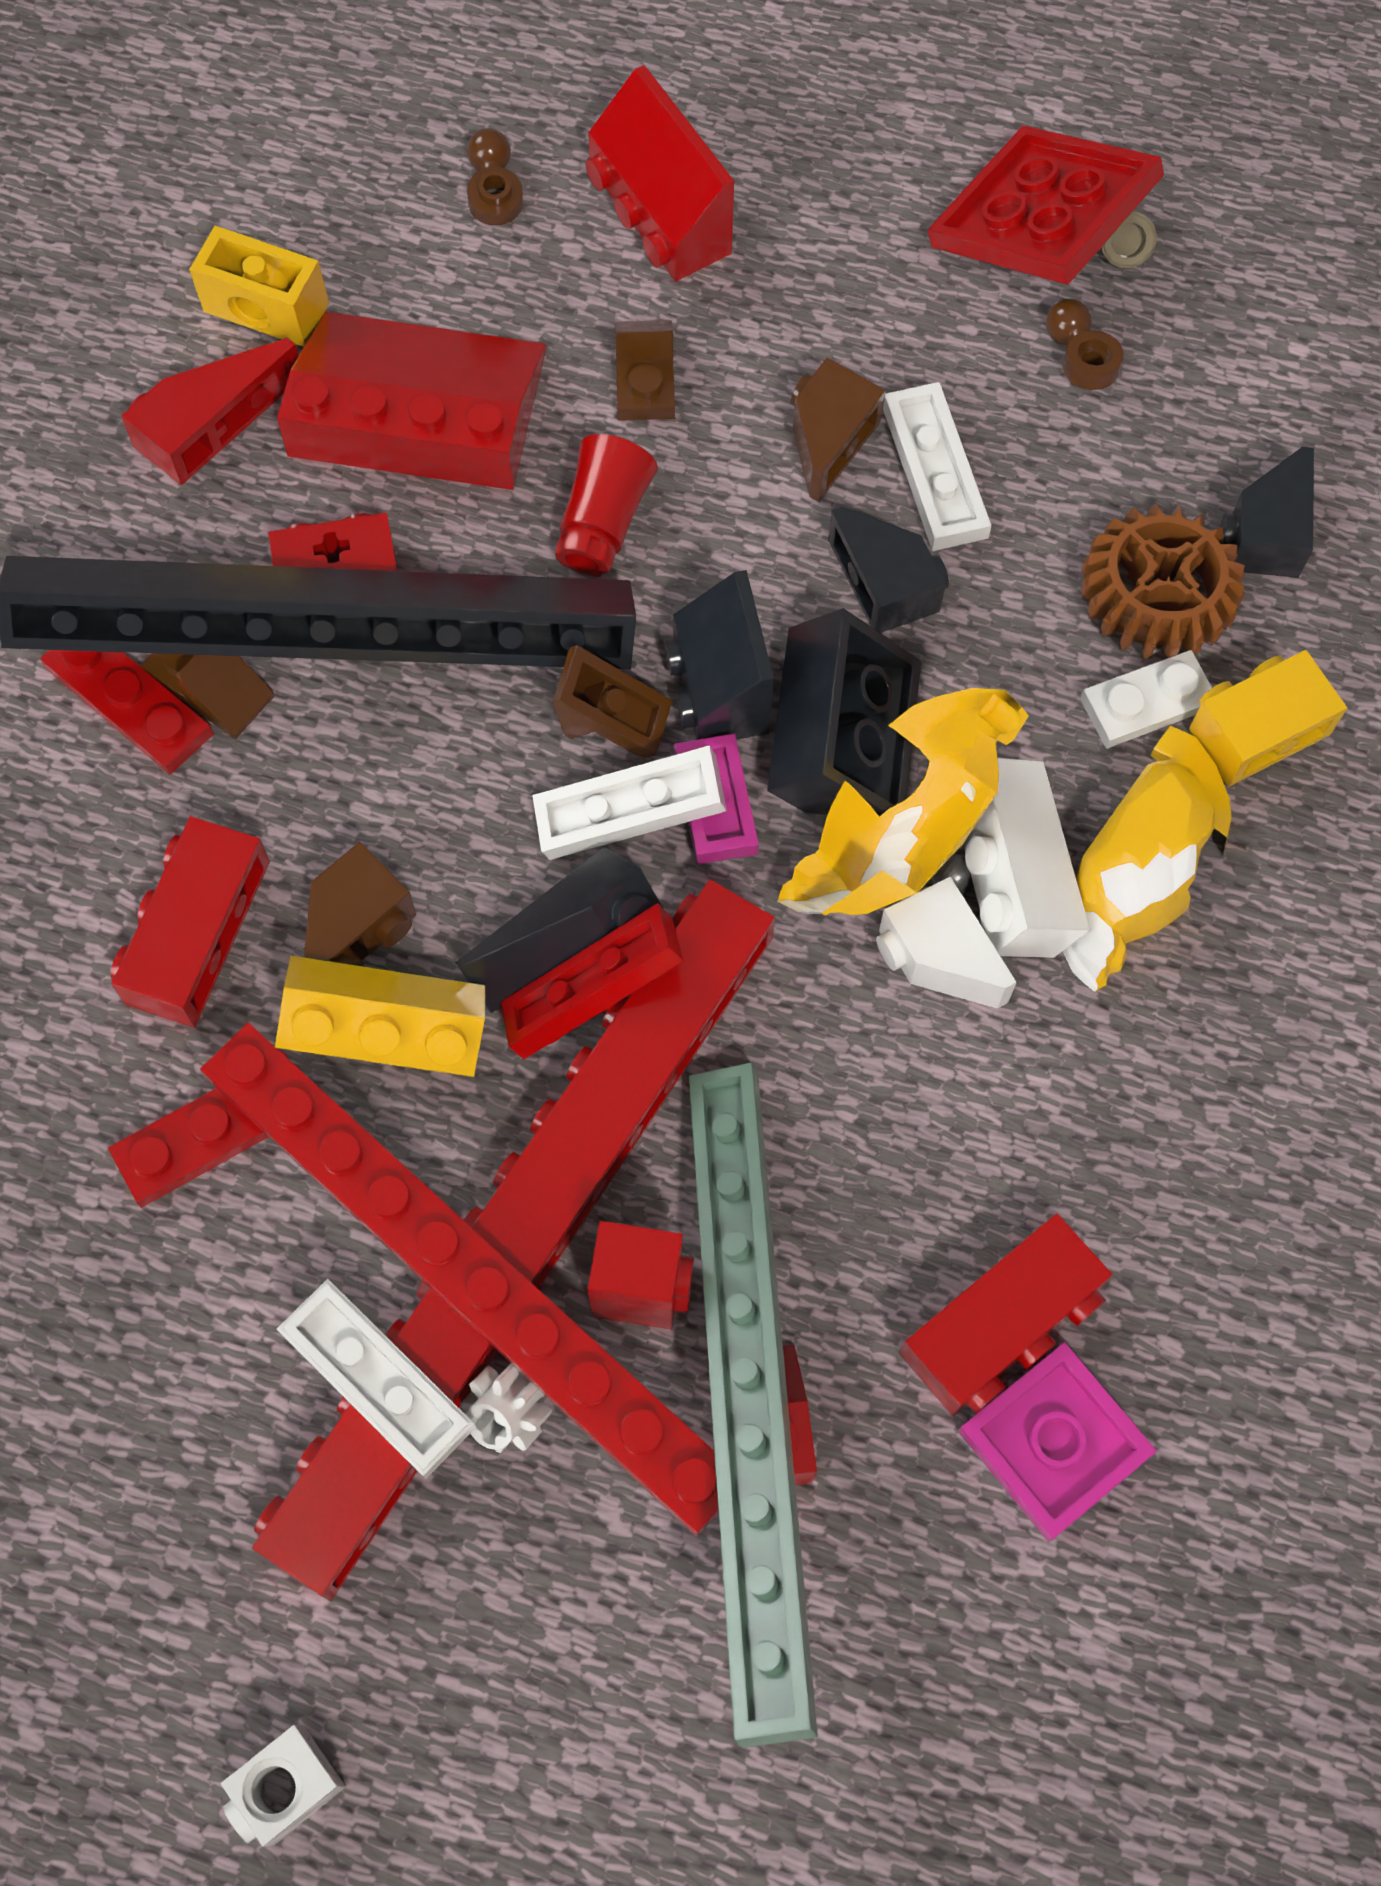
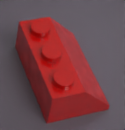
(662, 178)

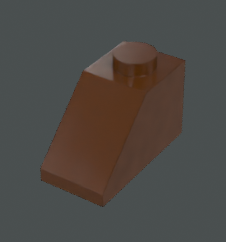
(832, 422)

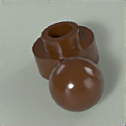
(489, 154)
(1069, 325)

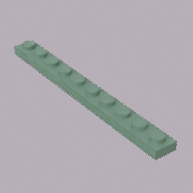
(750, 1416)

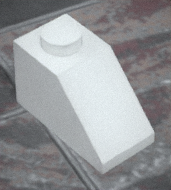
(944, 946)

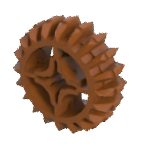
(1163, 611)

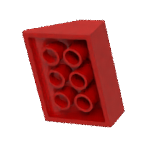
(412, 400)

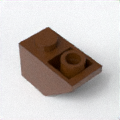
(356, 909)

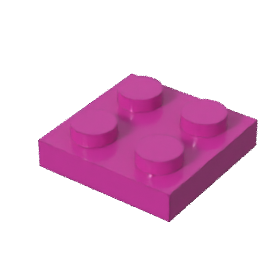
(1056, 1441)

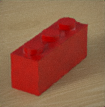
(189, 921)
(1007, 1317)

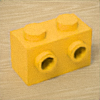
(1266, 716)

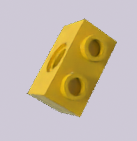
(259, 285)

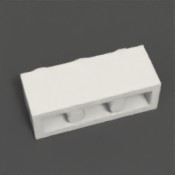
(1024, 866)

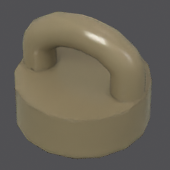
(1131, 241)

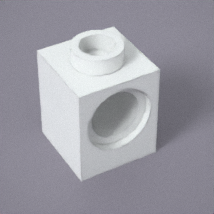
(314, 1782)

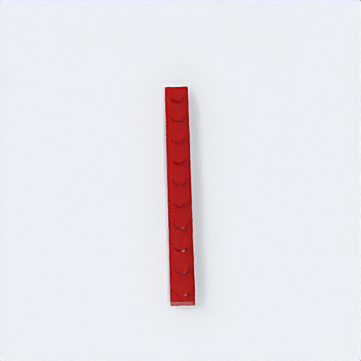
(470, 1276)

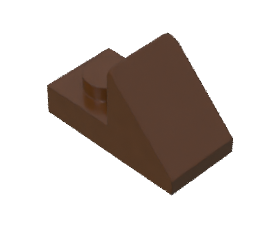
(645, 370)
(213, 686)
(610, 703)

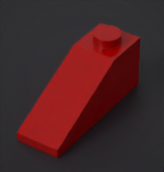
(205, 408)

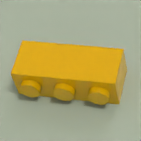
(381, 1016)

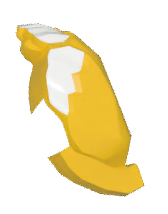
(1147, 855)
(883, 859)

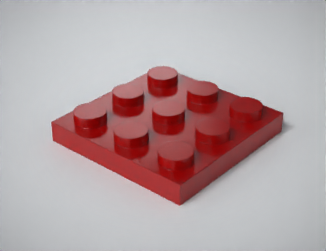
(1046, 203)

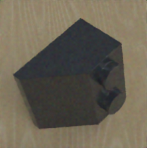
(722, 662)

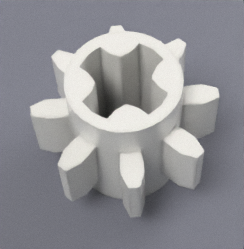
(505, 1409)

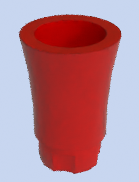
(602, 502)

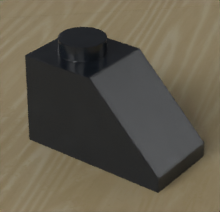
(1275, 519)
(887, 569)

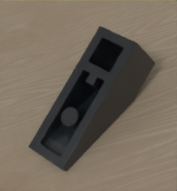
(558, 925)

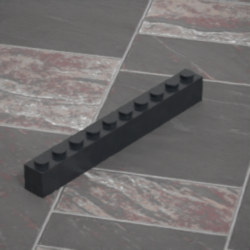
(311, 612)

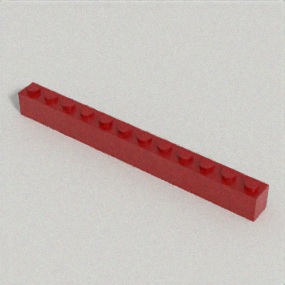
(538, 1208)

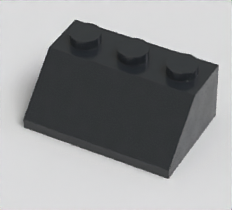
(835, 713)

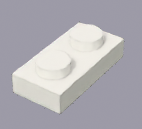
(1146, 698)

